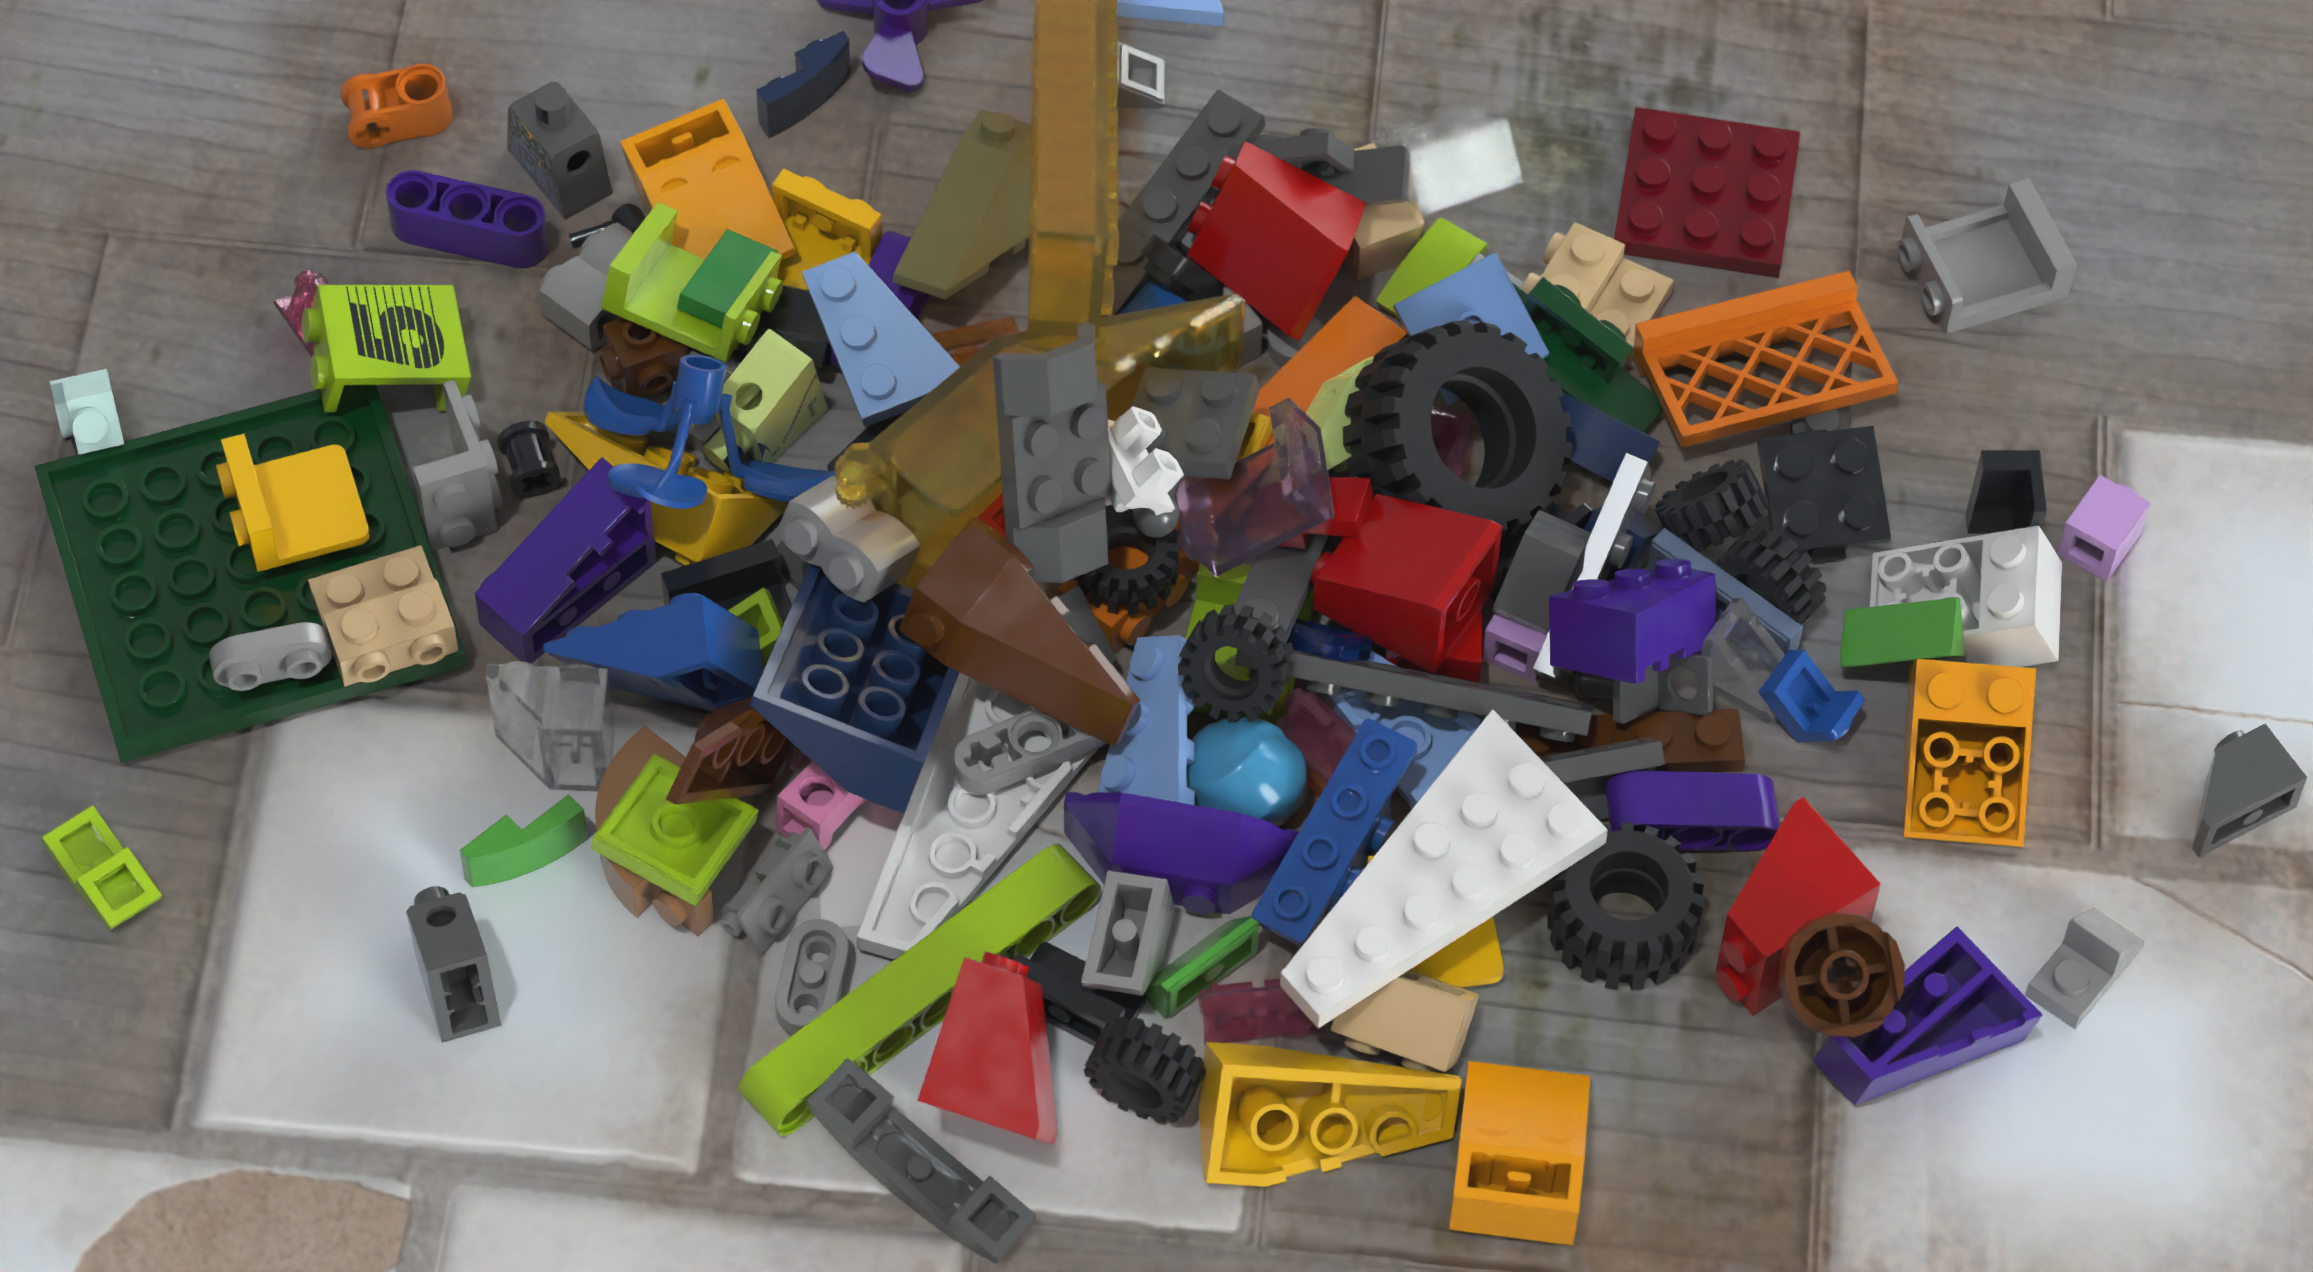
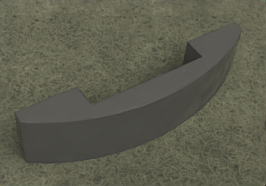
(917, 1167)

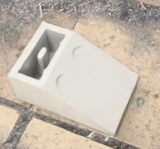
(2004, 588)

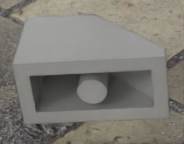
(1129, 933)

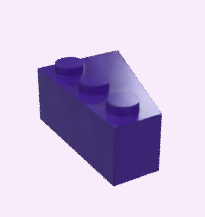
(568, 566)

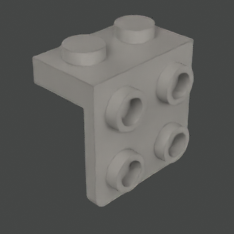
(459, 490)

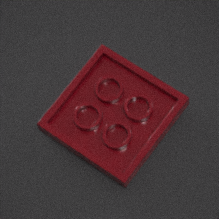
(1707, 192)

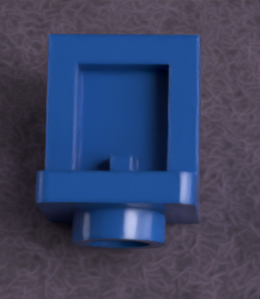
(1807, 700)

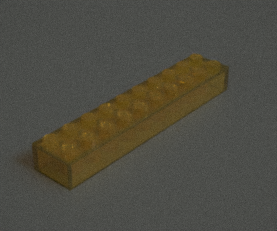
(1073, 165)

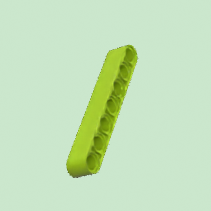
(916, 987)

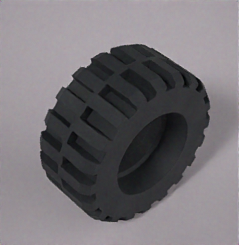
(1505, 392)

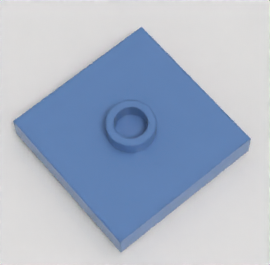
(1475, 295)

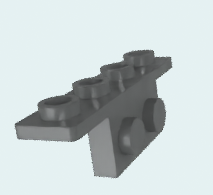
(1370, 175)

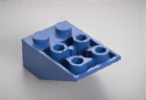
(672, 653)

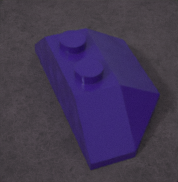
(1206, 854)

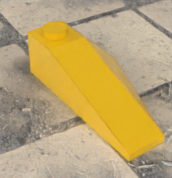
(722, 523)
(1301, 1111)

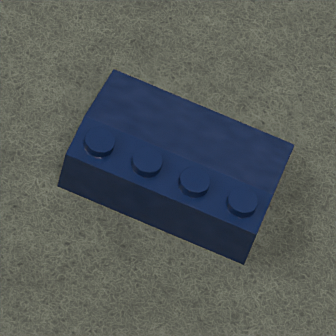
(855, 689)

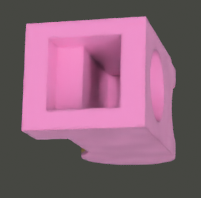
(815, 803)

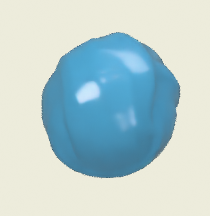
(1248, 770)

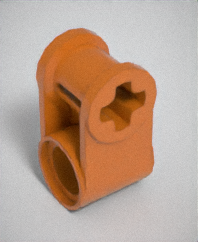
(400, 103)

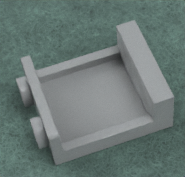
(1988, 261)

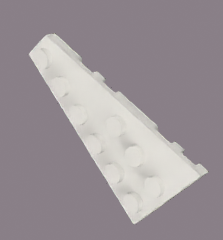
(956, 837)
(1462, 854)

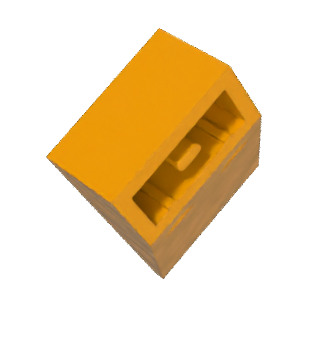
(709, 177)
(1967, 752)
(1520, 1153)

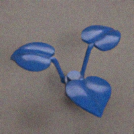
(697, 398)

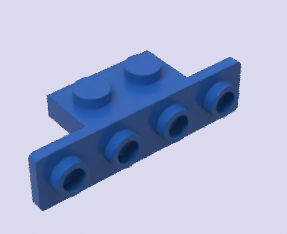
(1338, 834)

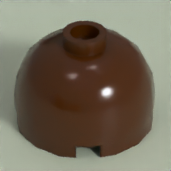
(1840, 974)

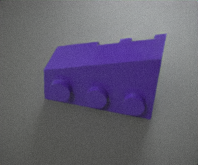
(1632, 621)
(1948, 1015)

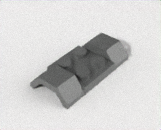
(1055, 457)

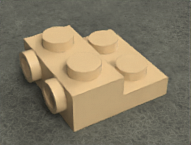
(1603, 279)
(384, 616)

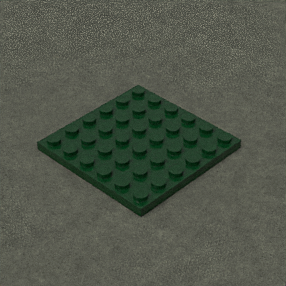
(166, 581)

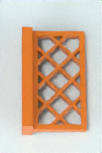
(1749, 328)

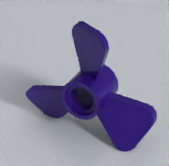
(897, 29)

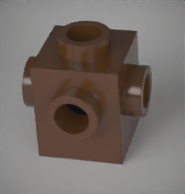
(639, 357)

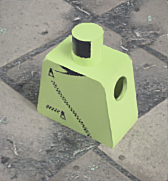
(771, 403)

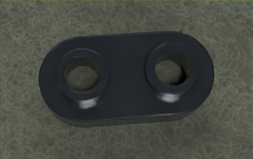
(1171, 264)

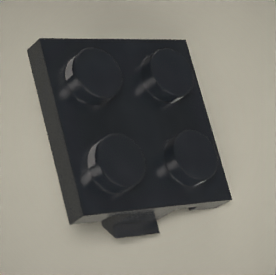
(1825, 490)

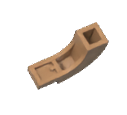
(630, 888)

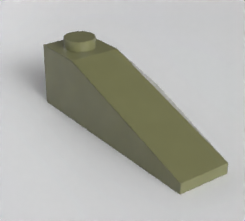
(975, 209)

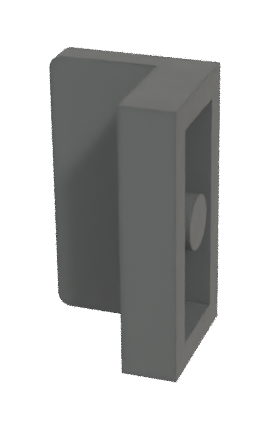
(1590, 768)

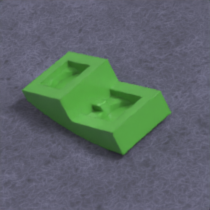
(510, 852)

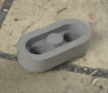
(270, 655)
(807, 981)

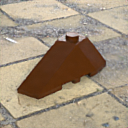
(998, 627)
(732, 757)

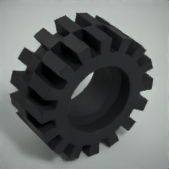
(1713, 505)
(1775, 572)
(1137, 584)
(1219, 688)
(1144, 1069)

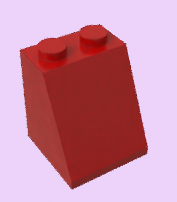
(1274, 235)
(1410, 578)
(1796, 880)
(995, 1051)

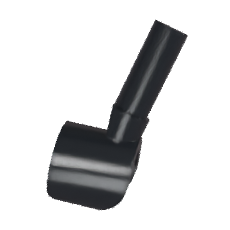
(627, 215)

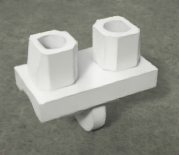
(1136, 476)

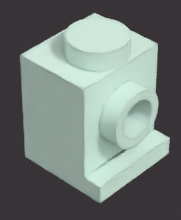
(87, 411)

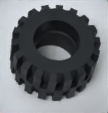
(1627, 948)

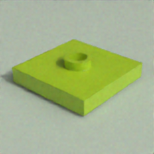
(672, 843)

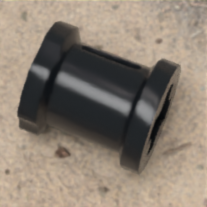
(529, 458)

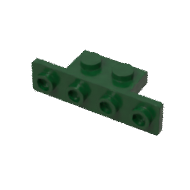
(1588, 356)

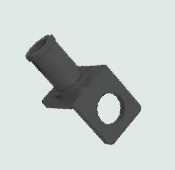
(1654, 692)

